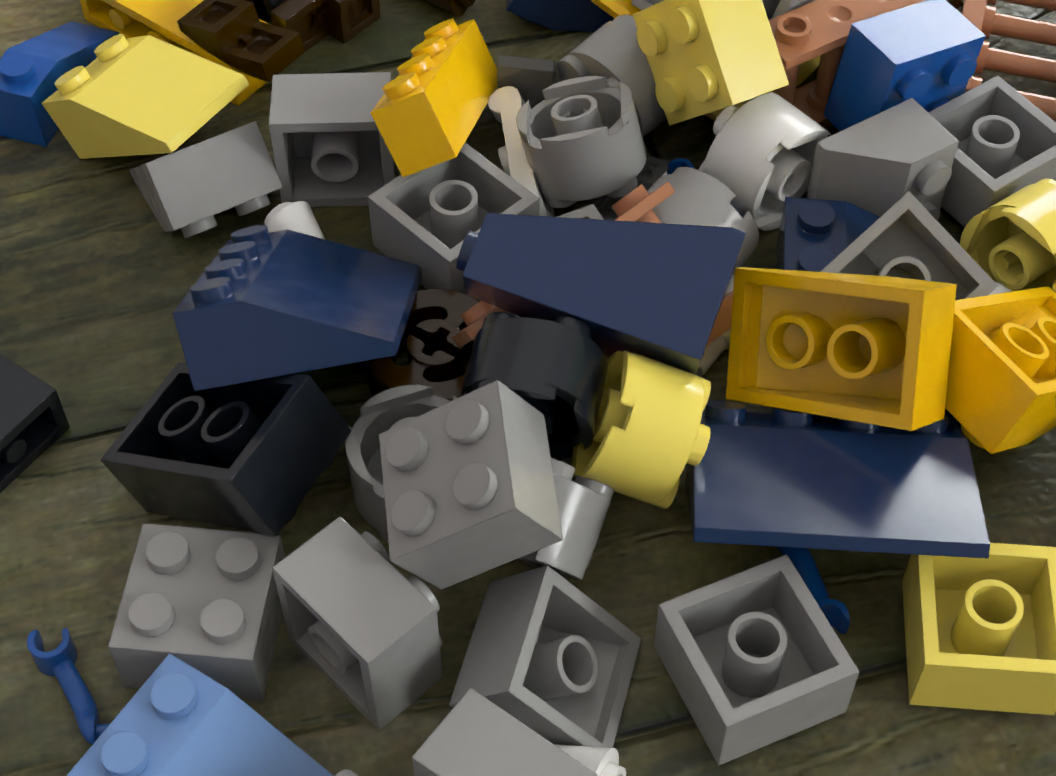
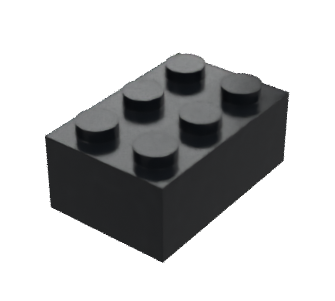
(228, 451)

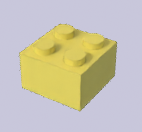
(708, 54)
(982, 630)

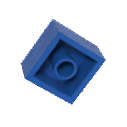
(902, 55)

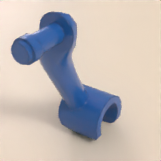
(834, 610)
(62, 665)

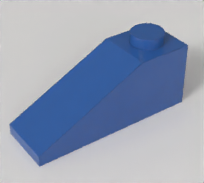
(30, 75)

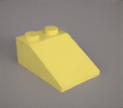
(139, 98)

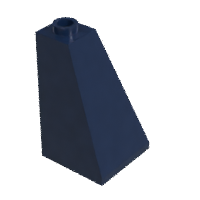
(632, 282)

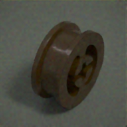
(431, 351)

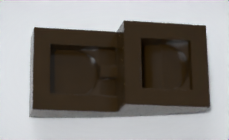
(326, 17)
(239, 39)

